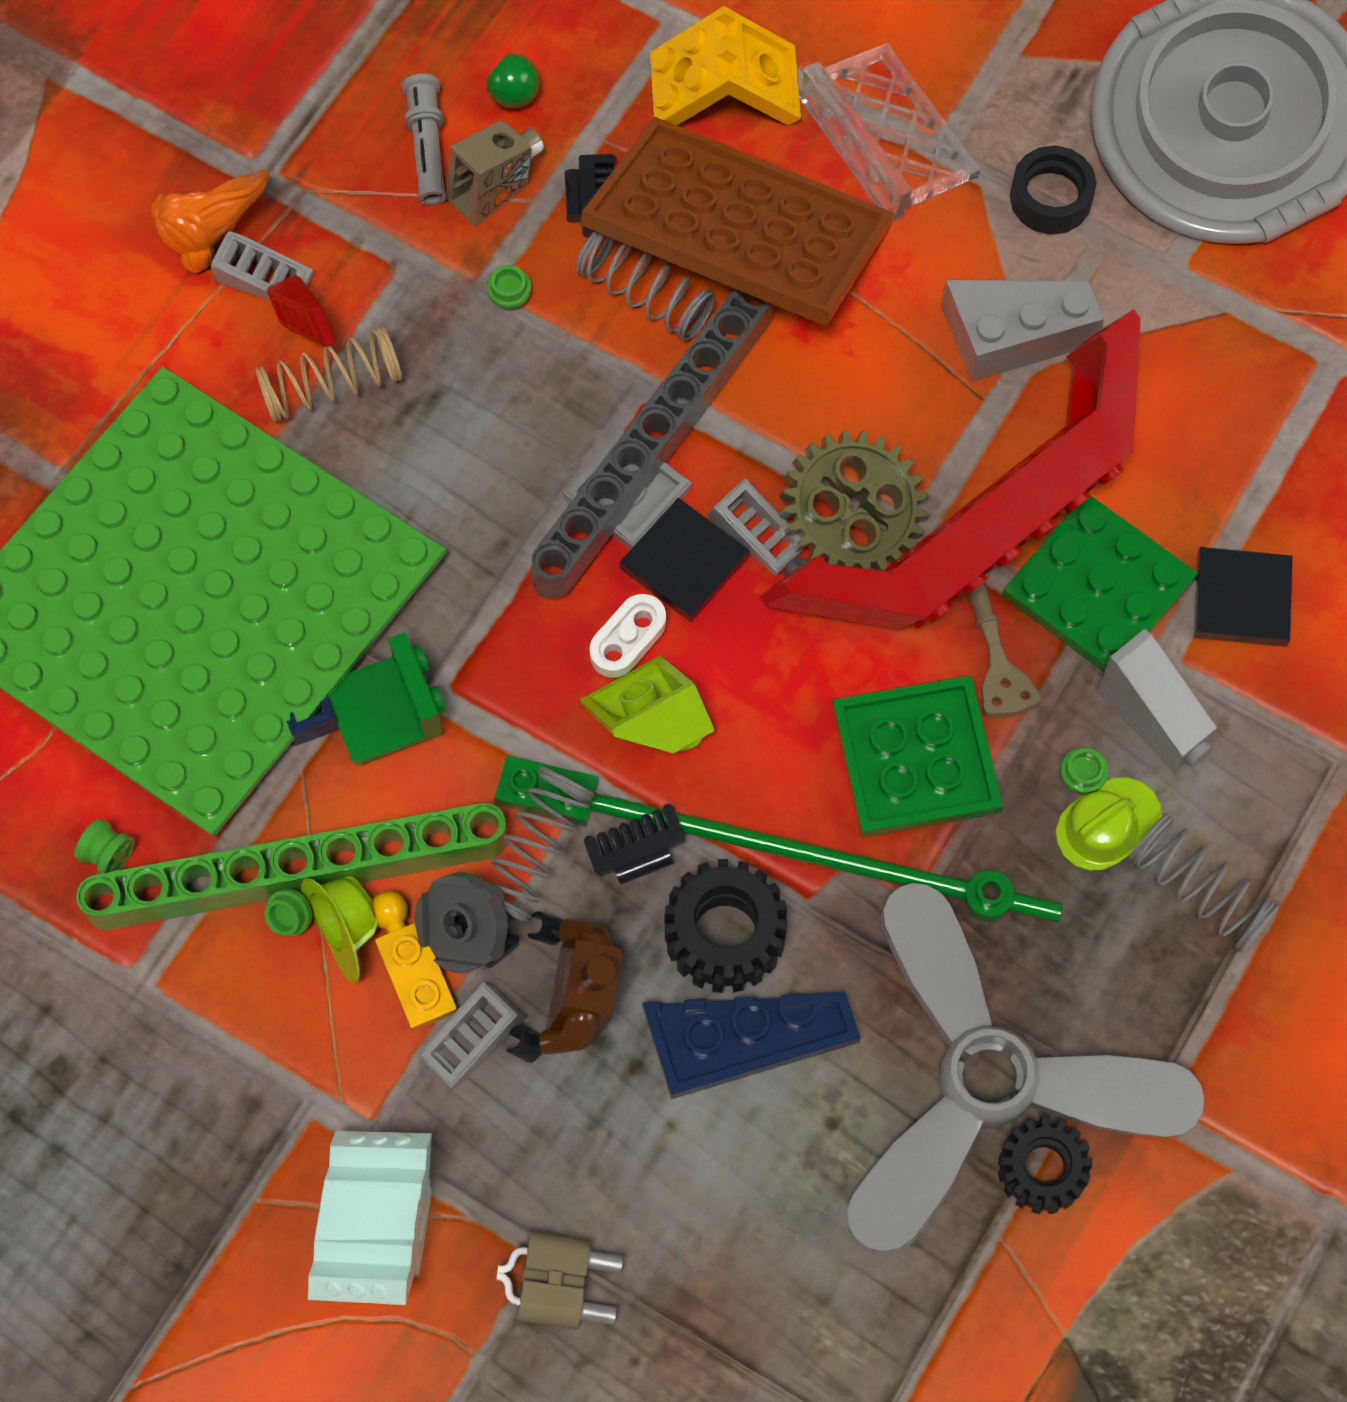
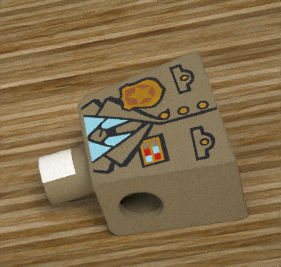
(489, 169)

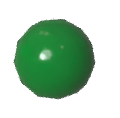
(513, 81)

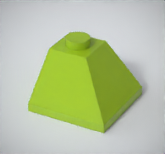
(652, 708)

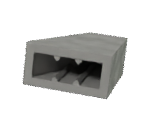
(1157, 702)

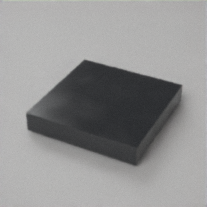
(684, 559)
(1243, 596)

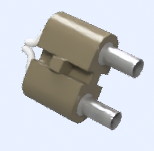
(554, 1281)

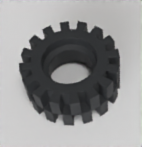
(1062, 1141)

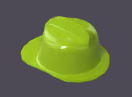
(1107, 823)
(344, 917)

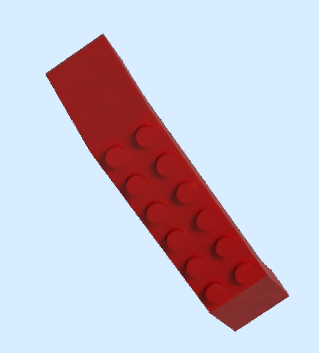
(1003, 515)

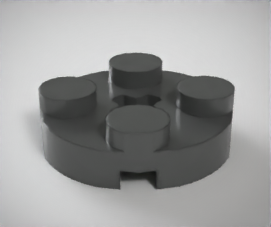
(485, 917)

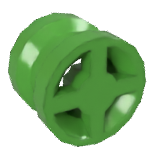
(104, 847)

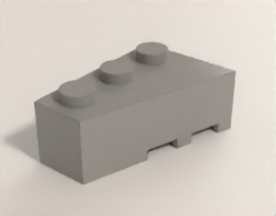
(1018, 322)

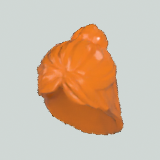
(200, 220)

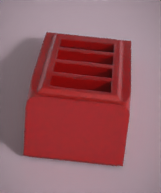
(300, 310)

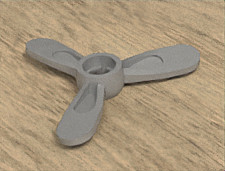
(1094, 1091)

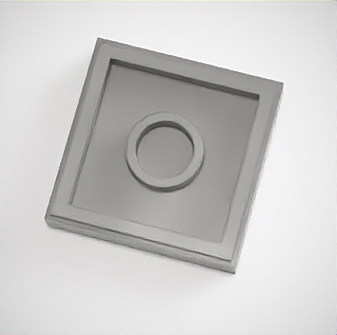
(648, 507)

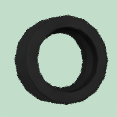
(1057, 161)

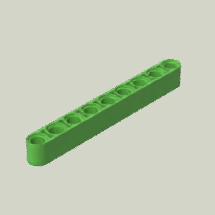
(272, 858)

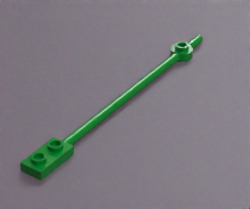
(521, 775)

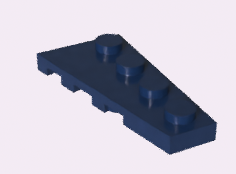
(732, 1039)

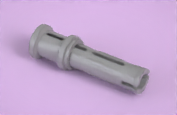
(424, 121)

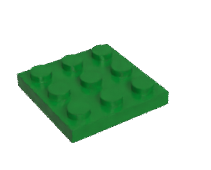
(1098, 582)
(916, 756)

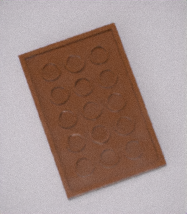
(738, 220)

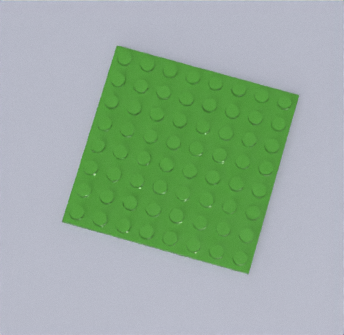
(196, 597)

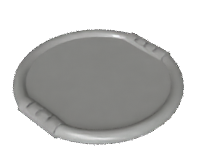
(1226, 116)

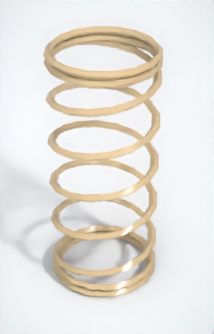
(388, 353)

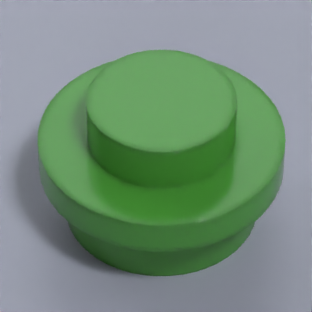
(508, 287)
(1084, 771)
(288, 912)

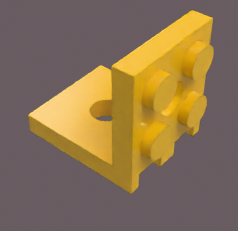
(725, 58)

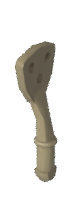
(1000, 668)

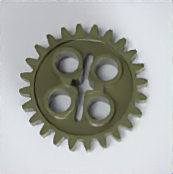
(877, 473)

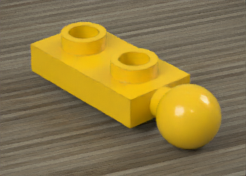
(409, 965)

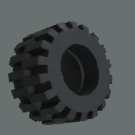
(730, 888)

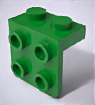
(387, 704)

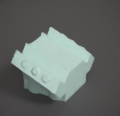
(372, 1217)

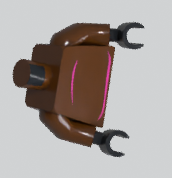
(581, 991)

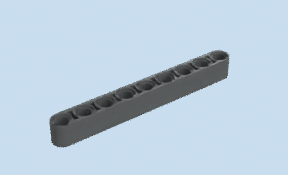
(647, 451)

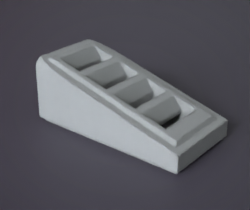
(250, 251)
(759, 506)
(483, 1047)

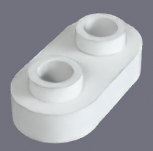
(626, 637)

